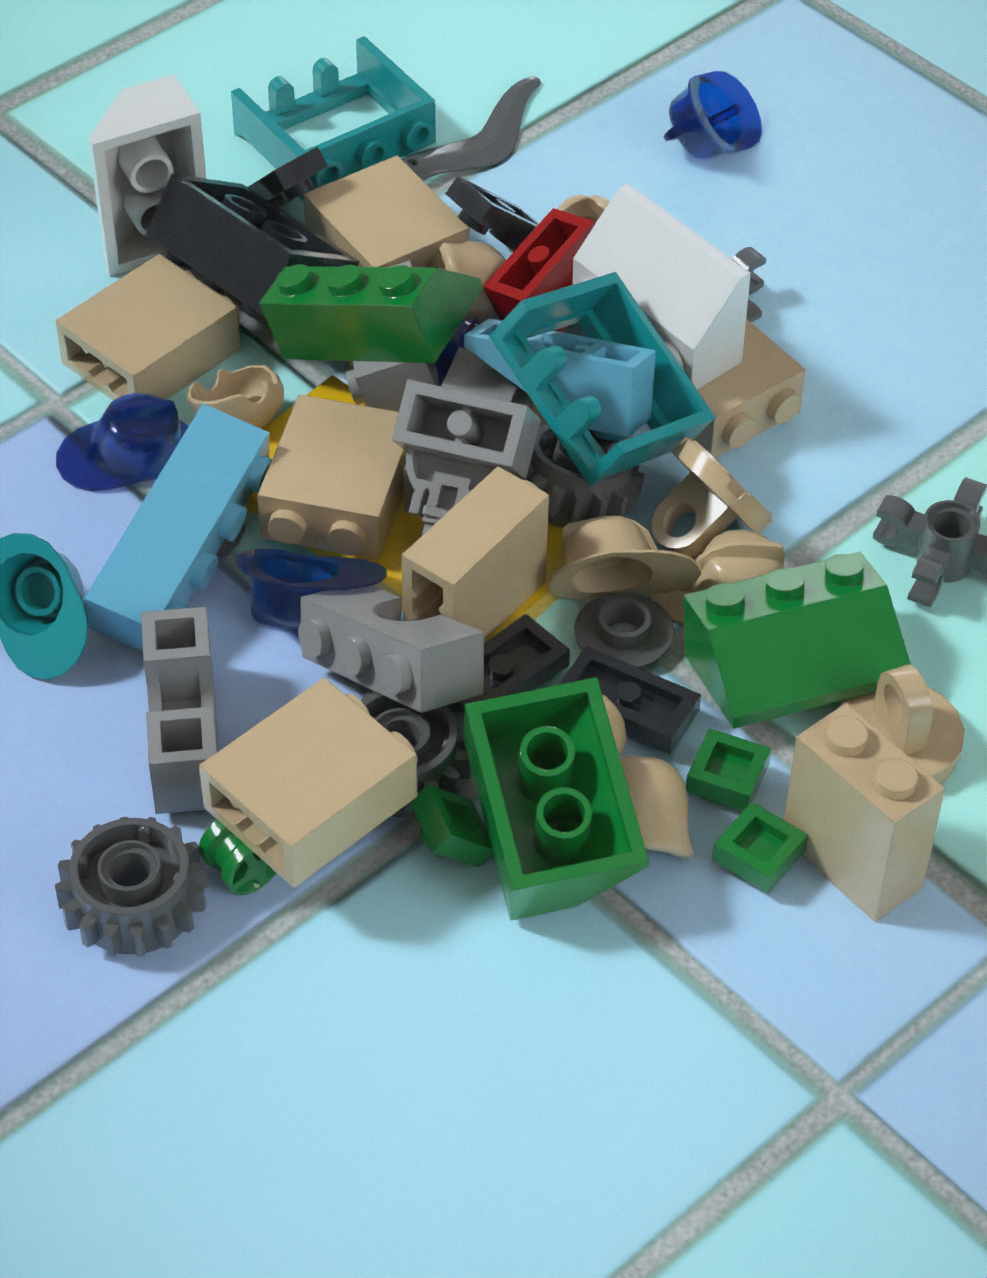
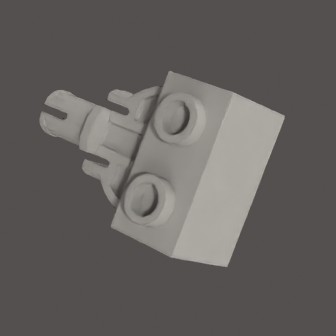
(457, 442)

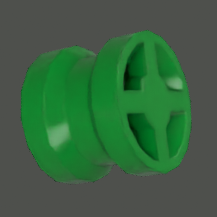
(240, 867)

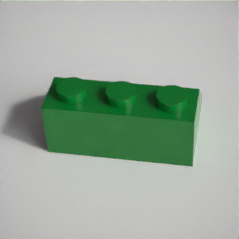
(367, 312)
(793, 638)
(553, 796)

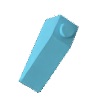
(609, 371)

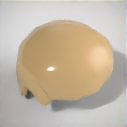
(248, 394)

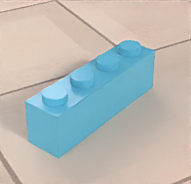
(180, 525)

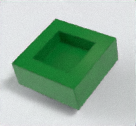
(728, 769)
(451, 826)
(759, 847)

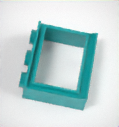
(401, 132)
(610, 314)

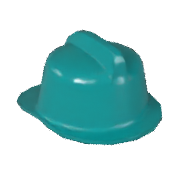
(40, 607)

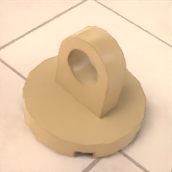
(711, 495)
(914, 720)

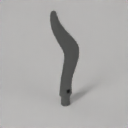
(487, 147)

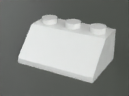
(133, 152)
(677, 278)

